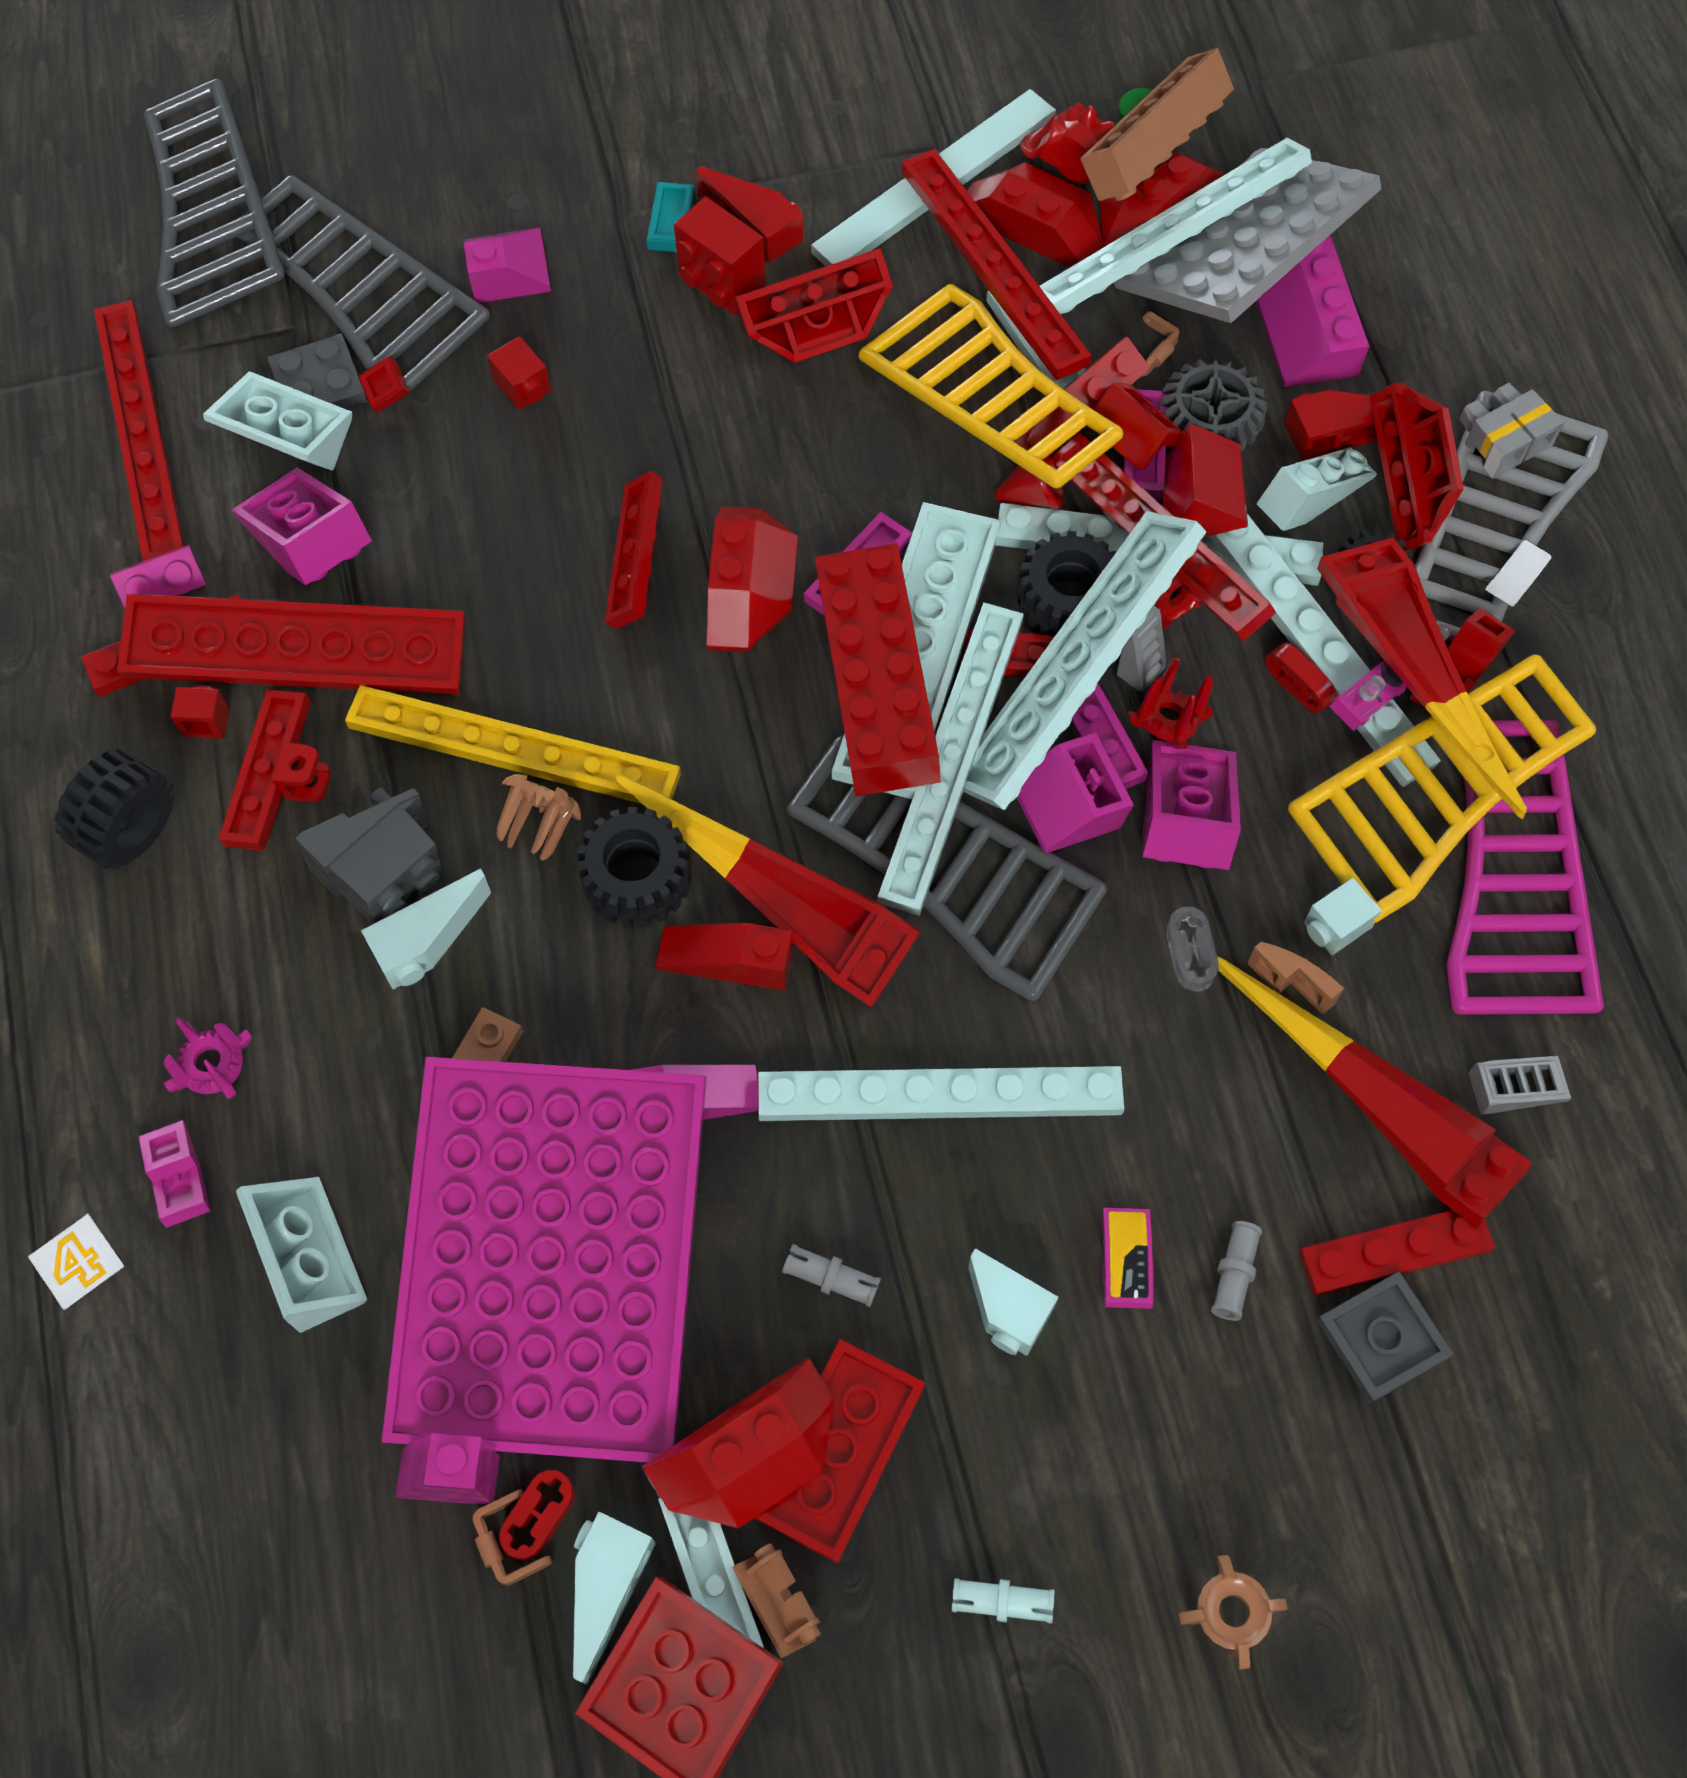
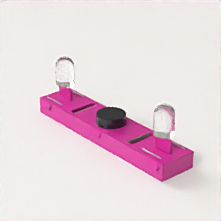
(1371, 692)

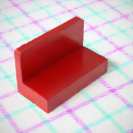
(1142, 424)

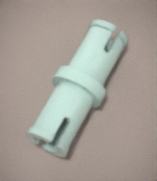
(1003, 1600)

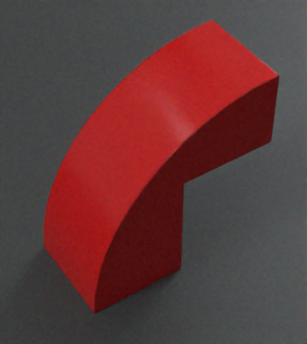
(1477, 647)

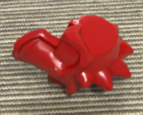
(1067, 140)

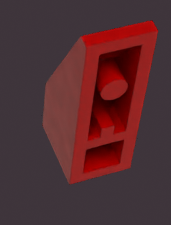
(757, 207)
(1329, 422)
(728, 953)

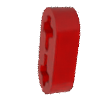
(1300, 677)
(527, 1509)

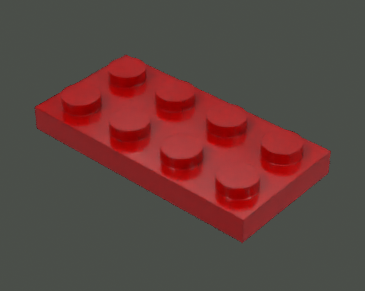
(865, 1426)

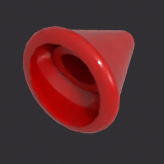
(1028, 490)

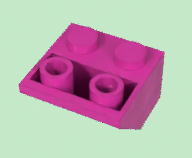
(1074, 795)

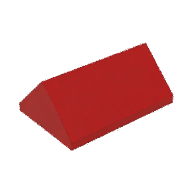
(1206, 481)

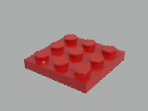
(679, 1686)

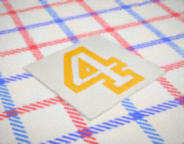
(76, 1261)

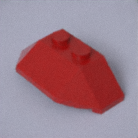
(1169, 185)
(1040, 213)
(818, 307)
(1416, 461)
(748, 577)
(749, 1452)

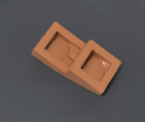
(1282, 967)

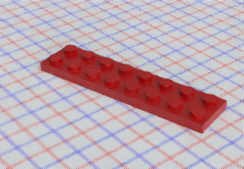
(291, 644)

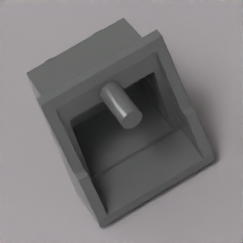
(375, 855)

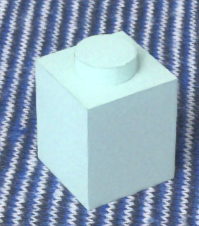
(1341, 917)

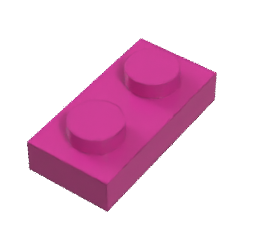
(162, 575)

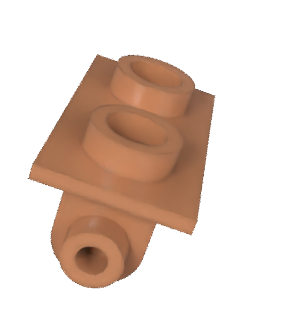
(783, 1615)

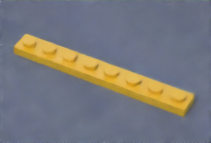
(507, 745)

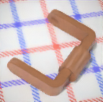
(1166, 346)
(490, 1549)

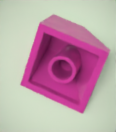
(507, 265)

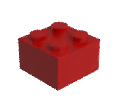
(719, 254)

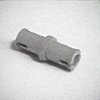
(1236, 1270)
(831, 1275)

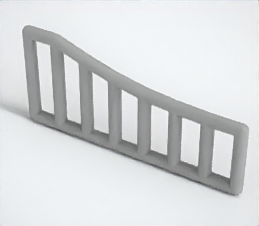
(1538, 520)

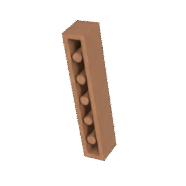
(1157, 126)

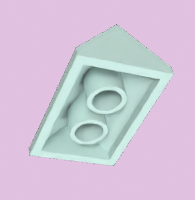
(283, 419)
(302, 1250)

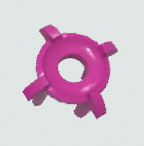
(217, 1079)

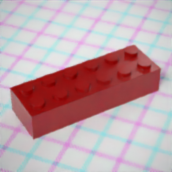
(877, 670)

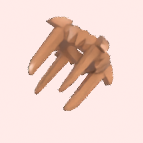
(557, 813)
(1259, 1607)

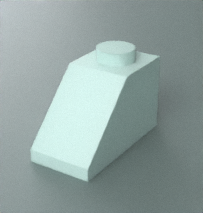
(1009, 1304)

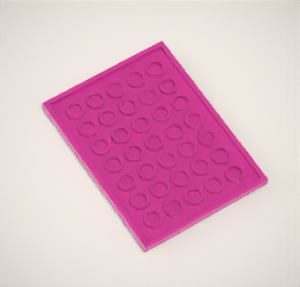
(547, 1259)

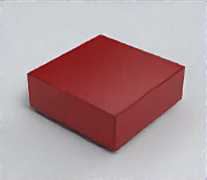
(384, 384)

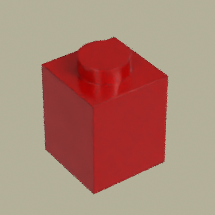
(519, 373)

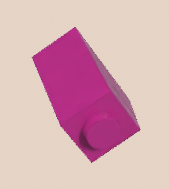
(448, 1469)

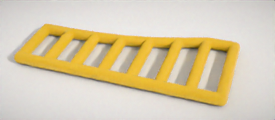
(1010, 356)
(1460, 822)

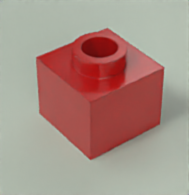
(200, 712)

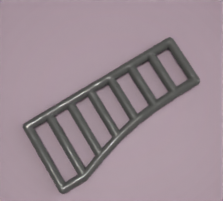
(173, 222)
(394, 260)
(984, 828)

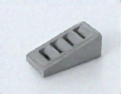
(1144, 653)
(1486, 1093)

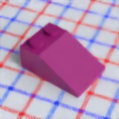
(304, 525)
(1191, 806)

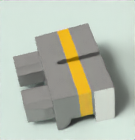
(1513, 431)

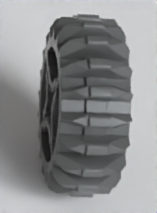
(1234, 399)

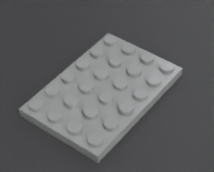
(1256, 245)

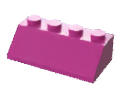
(1314, 321)

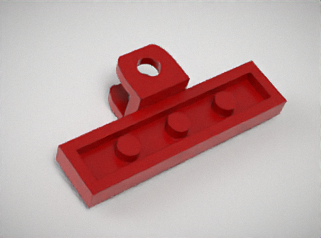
(272, 768)

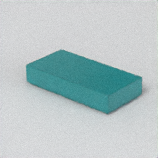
(669, 205)

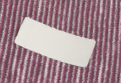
(1518, 573)

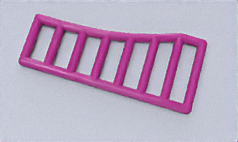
(1572, 881)

